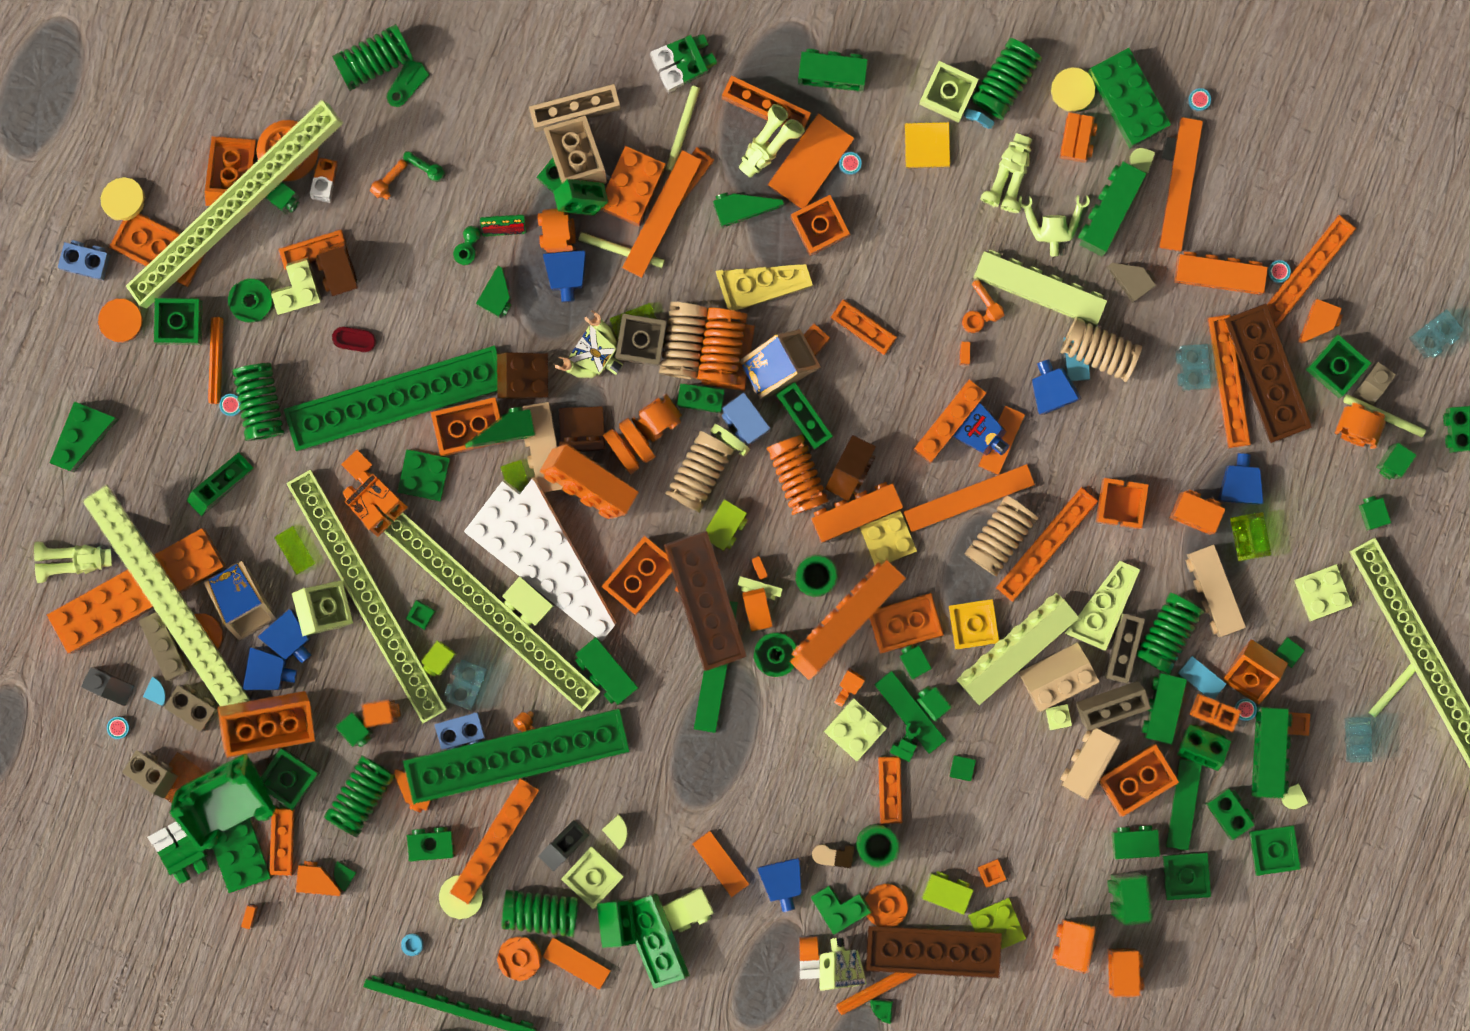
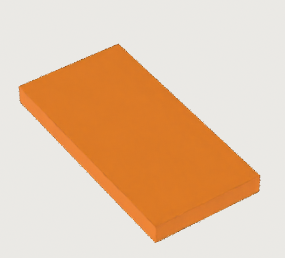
(810, 161)
(144, 240)

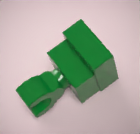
(906, 746)

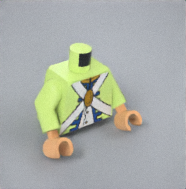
(593, 351)

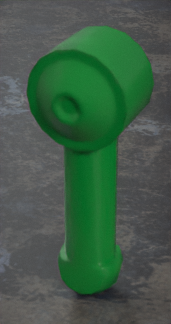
(434, 172)

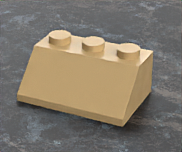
(575, 151)
(1058, 677)
(1089, 762)

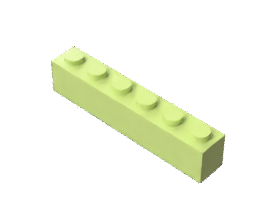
(1039, 288)
(1017, 648)

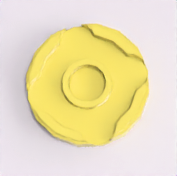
(1073, 89)
(122, 199)

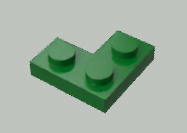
(839, 914)

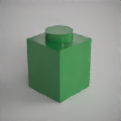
(1374, 512)
(914, 661)

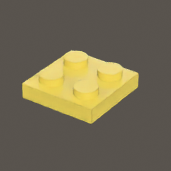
(888, 538)

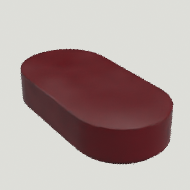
(354, 339)

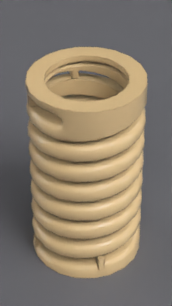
(677, 334)
(1106, 344)
(695, 470)
(997, 532)

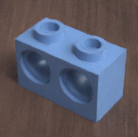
(82, 265)
(459, 725)

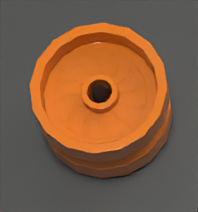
(630, 445)

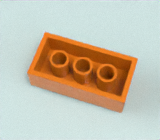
(588, 481)
(266, 724)

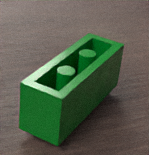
(804, 416)
(605, 671)
(1164, 708)

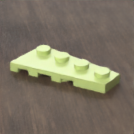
(1105, 607)

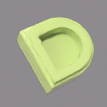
(1142, 159)
(1294, 798)

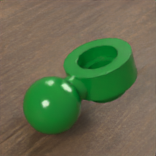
(471, 235)

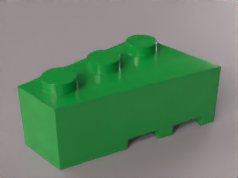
(80, 435)

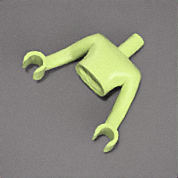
(1054, 227)

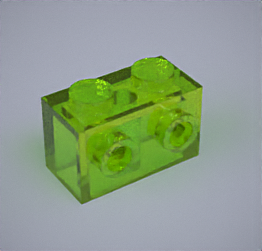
(1250, 536)

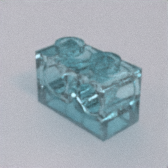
(1433, 330)
(1200, 367)
(471, 686)
(1358, 739)

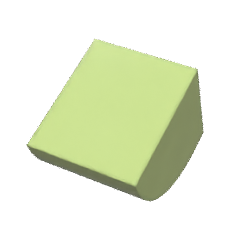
(617, 831)

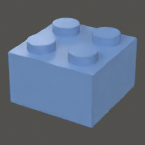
(745, 419)

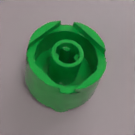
(764, 648)

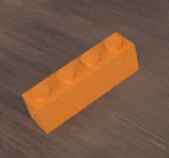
(759, 101)
(1220, 274)
(949, 421)
(857, 512)

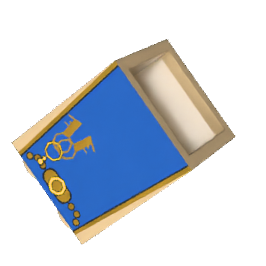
(779, 363)
(239, 600)

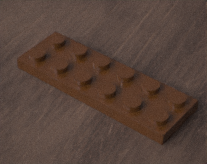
(1267, 373)
(705, 600)
(934, 952)

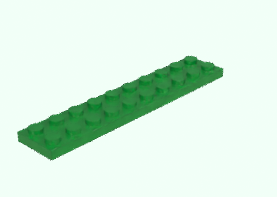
(393, 399)
(515, 756)

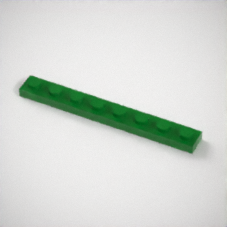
(441, 1003)

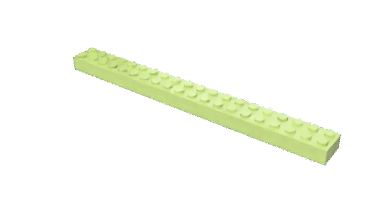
(234, 204)
(367, 596)
(165, 597)
(491, 611)
(1415, 642)

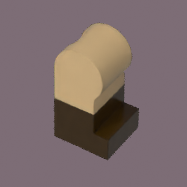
(840, 858)

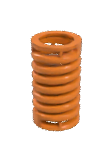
(716, 338)
(792, 474)

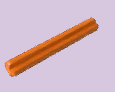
(215, 362)
(872, 991)

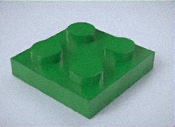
(423, 475)
(1274, 850)
(1186, 876)

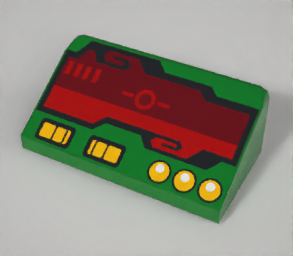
(503, 225)

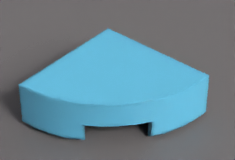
(979, 117)
(155, 692)

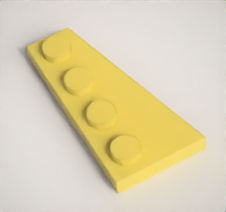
(757, 285)

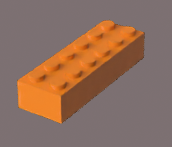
(851, 615)

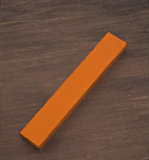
(1180, 184)
(662, 214)
(1309, 269)
(1229, 383)
(968, 498)
(1046, 544)

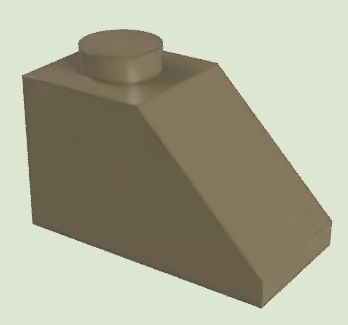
(1132, 279)
(1374, 384)

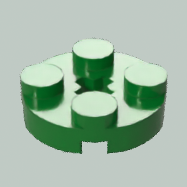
(243, 290)

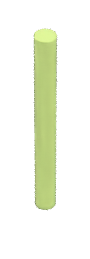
(683, 127)
(614, 247)
(1388, 417)
(1391, 692)

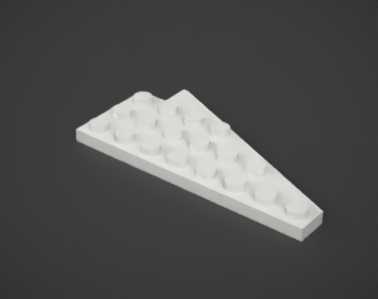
(533, 544)

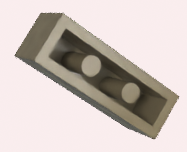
(164, 647)
(1124, 648)
(1113, 705)

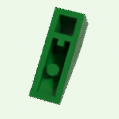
(737, 207)
(509, 427)
(219, 484)

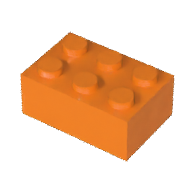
(633, 185)
(462, 423)
(639, 575)
(1137, 780)

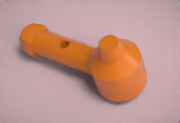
(380, 187)
(994, 311)
(524, 721)

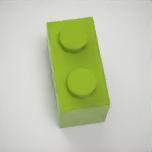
(725, 524)
(438, 659)
(947, 893)

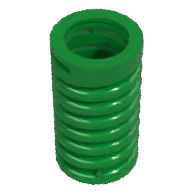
(373, 57)
(1025, 60)
(249, 401)
(828, 566)
(1164, 631)
(363, 799)
(890, 854)
(539, 916)

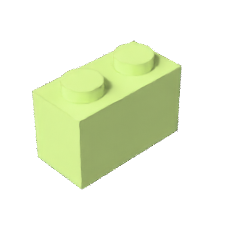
(527, 602)

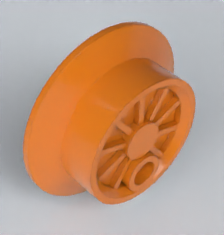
(272, 135)

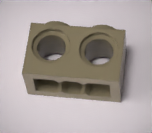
(188, 712)
(149, 775)

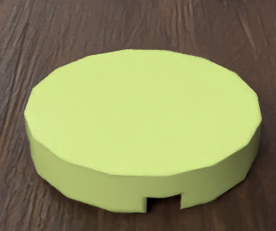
(729, 439)
(454, 906)

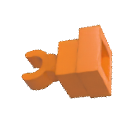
(850, 683)

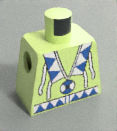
(840, 967)

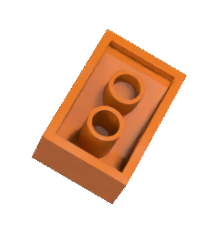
(226, 164)
(1073, 945)

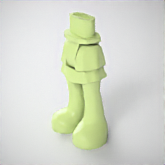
(760, 151)
(1015, 161)
(84, 557)

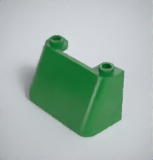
(220, 801)

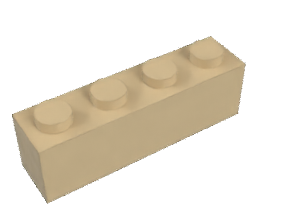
(587, 103)
(541, 443)
(1215, 591)

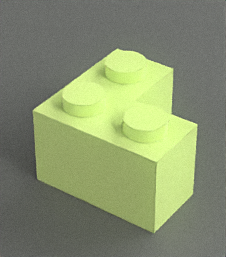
(302, 290)
(687, 909)

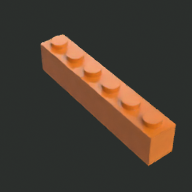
(494, 841)

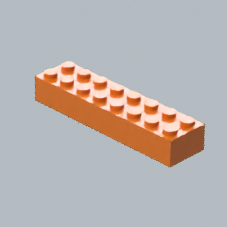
(123, 600)

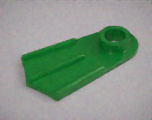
(407, 82)

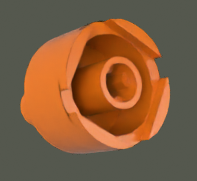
(557, 231)
(657, 417)
(1360, 426)

